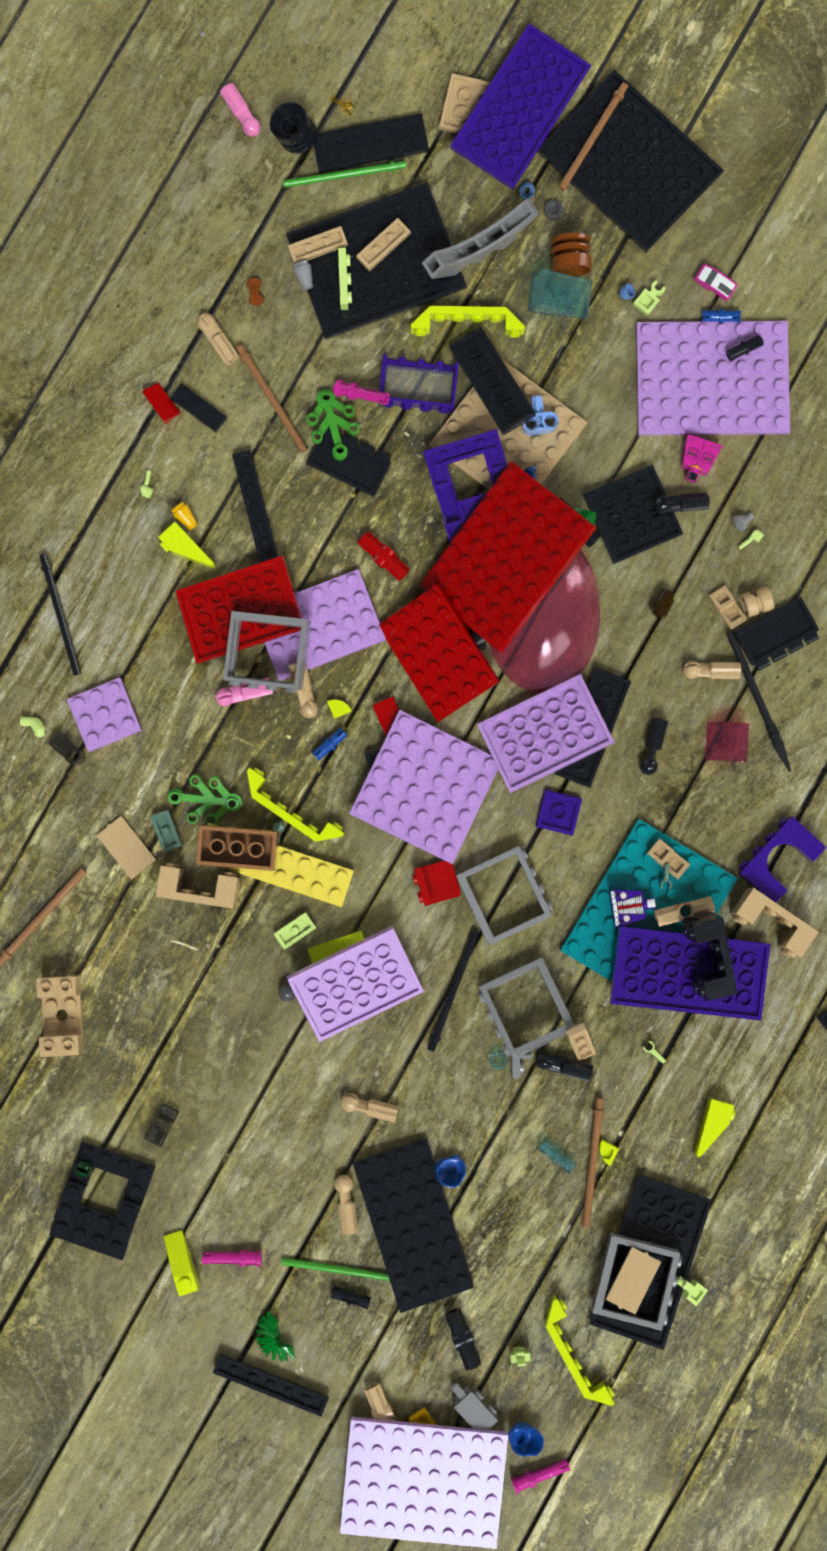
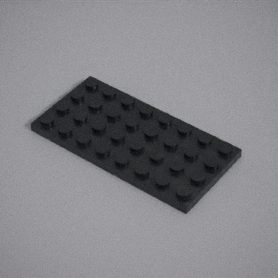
(666, 1218)
(412, 1225)

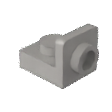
(518, 1067)

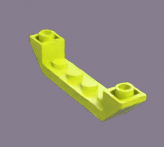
(513, 326)
(256, 781)
(598, 1392)

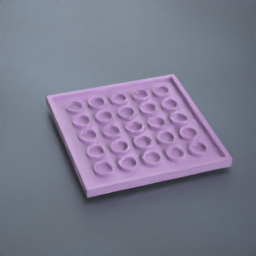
(425, 787)

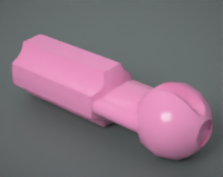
(239, 108)
(236, 694)

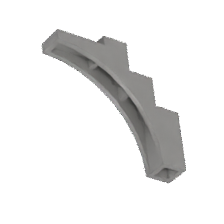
(473, 250)

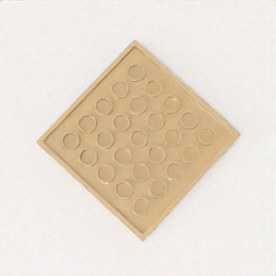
(525, 451)

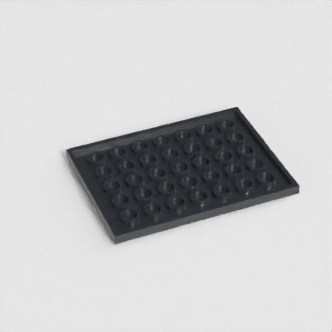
(639, 167)
(396, 281)

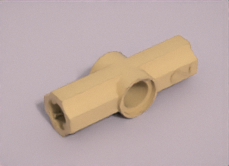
(672, 913)
(380, 1406)

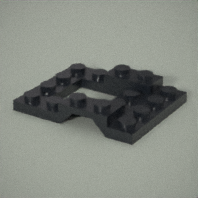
(93, 1226)

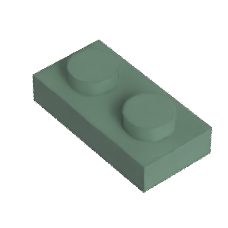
(166, 831)

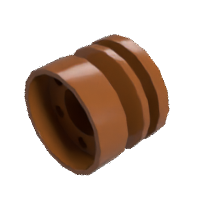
(571, 254)

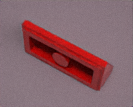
(161, 403)
(386, 713)

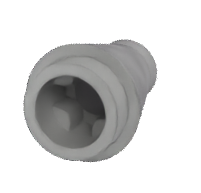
(303, 273)

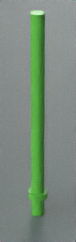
(392, 166)
(335, 1269)

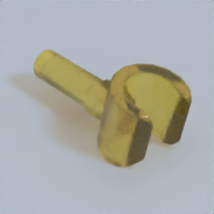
(345, 105)

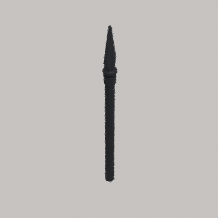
(777, 742)

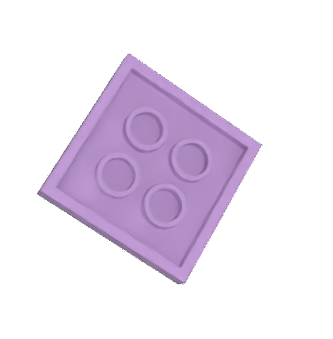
(104, 714)

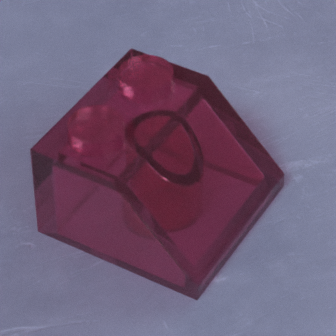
(727, 742)

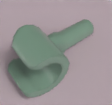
(278, 826)
(666, 877)

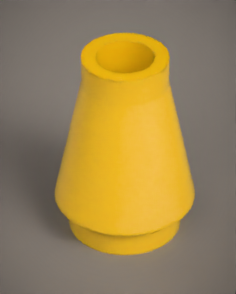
(184, 515)

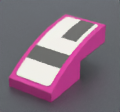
(715, 281)

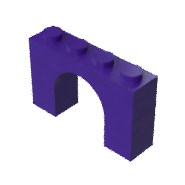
(756, 870)

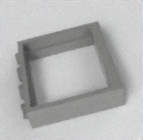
(233, 643)
(537, 889)
(500, 1030)
(601, 1288)

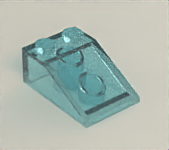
(559, 294)

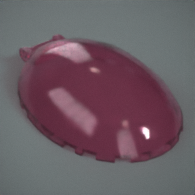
(558, 634)

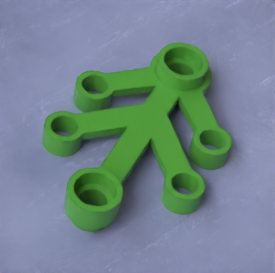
(332, 420)
(208, 799)

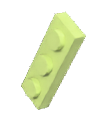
(344, 278)

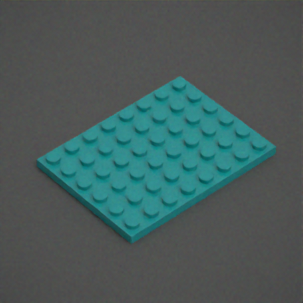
(594, 934)

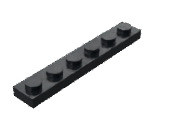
(255, 505)
(270, 1384)

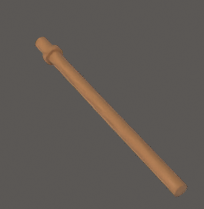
(618, 95)
(246, 357)
(7, 954)
(598, 1112)

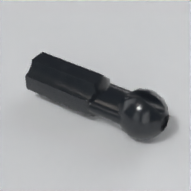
(681, 503)
(654, 743)
(565, 1066)

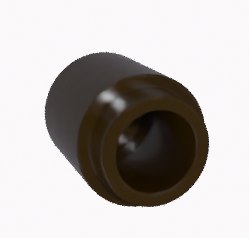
(662, 603)

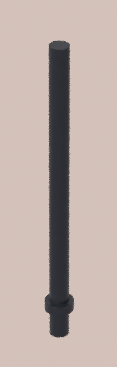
(46, 568)
(435, 1037)

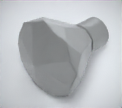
(741, 521)

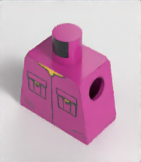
(698, 456)

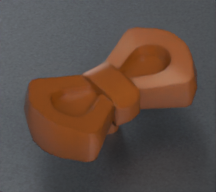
(255, 298)

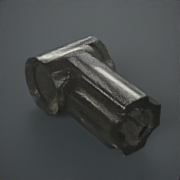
(66, 748)

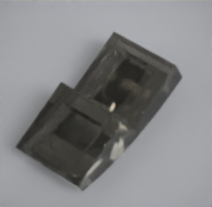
(161, 1125)

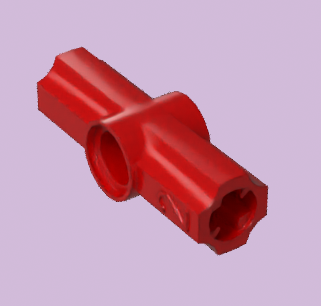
(383, 556)

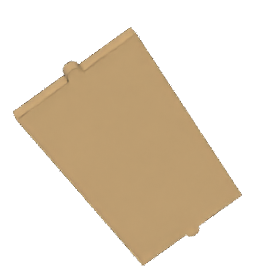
(126, 847)
(633, 1280)

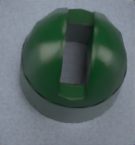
(84, 1165)

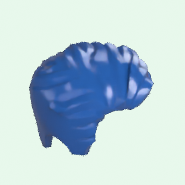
(450, 1171)
(525, 1440)

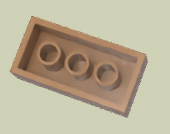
(237, 847)

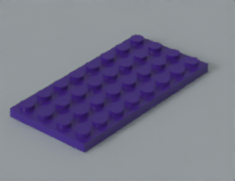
(520, 106)
(659, 966)

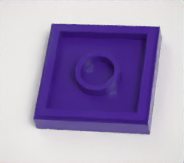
(558, 812)

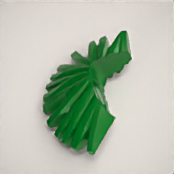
(271, 1339)

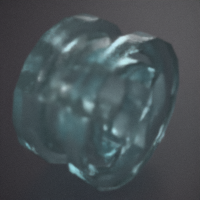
(494, 1065)

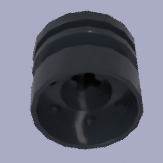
(293, 128)

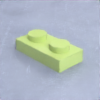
(295, 931)

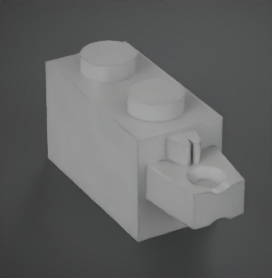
(473, 1408)

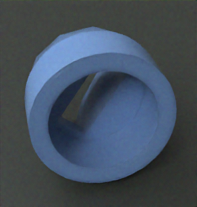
(531, 190)
(626, 292)

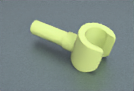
(145, 490)
(756, 535)
(654, 1052)

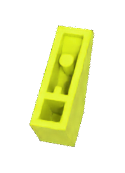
(183, 546)
(328, 948)
(714, 1122)
(181, 1263)

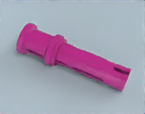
(353, 391)
(242, 1258)
(530, 1478)

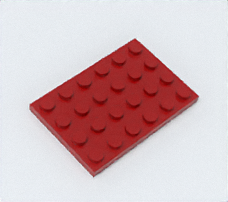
(254, 589)
(438, 653)

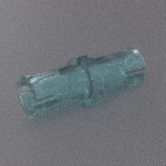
(557, 1157)

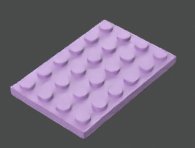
(340, 624)
(545, 733)
(355, 983)

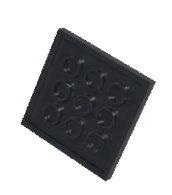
(628, 516)

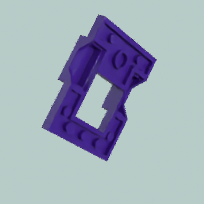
(454, 511)

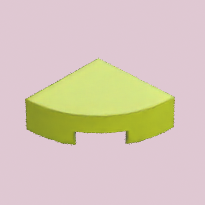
(338, 708)
(607, 1151)

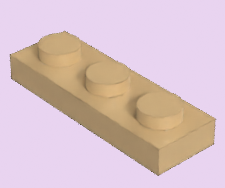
(383, 244)
(318, 245)
(580, 1042)

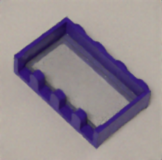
(419, 384)

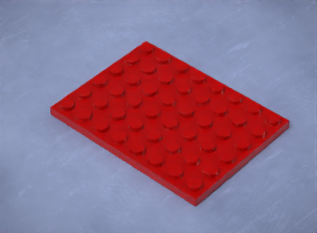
(508, 555)

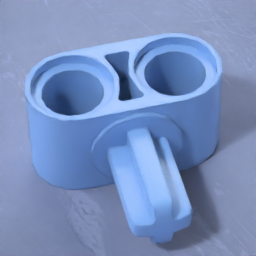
(541, 416)

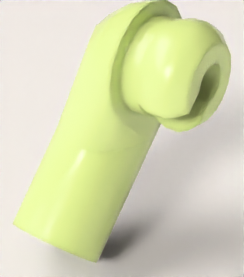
(35, 723)

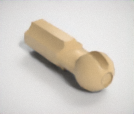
(218, 340)
(714, 670)
(308, 707)
(372, 1108)
(346, 1207)

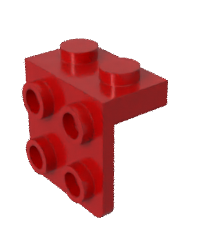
(436, 883)

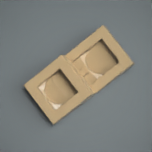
(727, 607)
(664, 854)

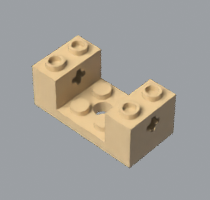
(170, 886)
(797, 937)
(60, 1036)

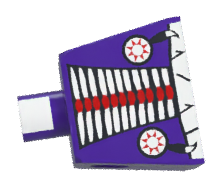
(629, 906)

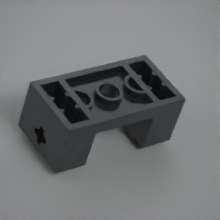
(721, 981)

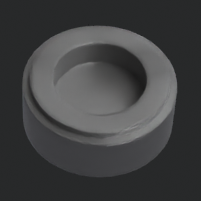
(553, 210)

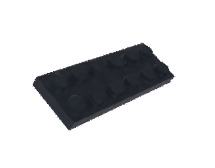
(370, 143)
(492, 381)
(608, 694)

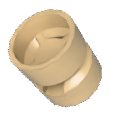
(758, 601)

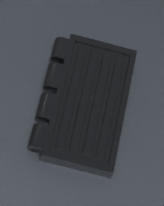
(359, 469)
(776, 632)

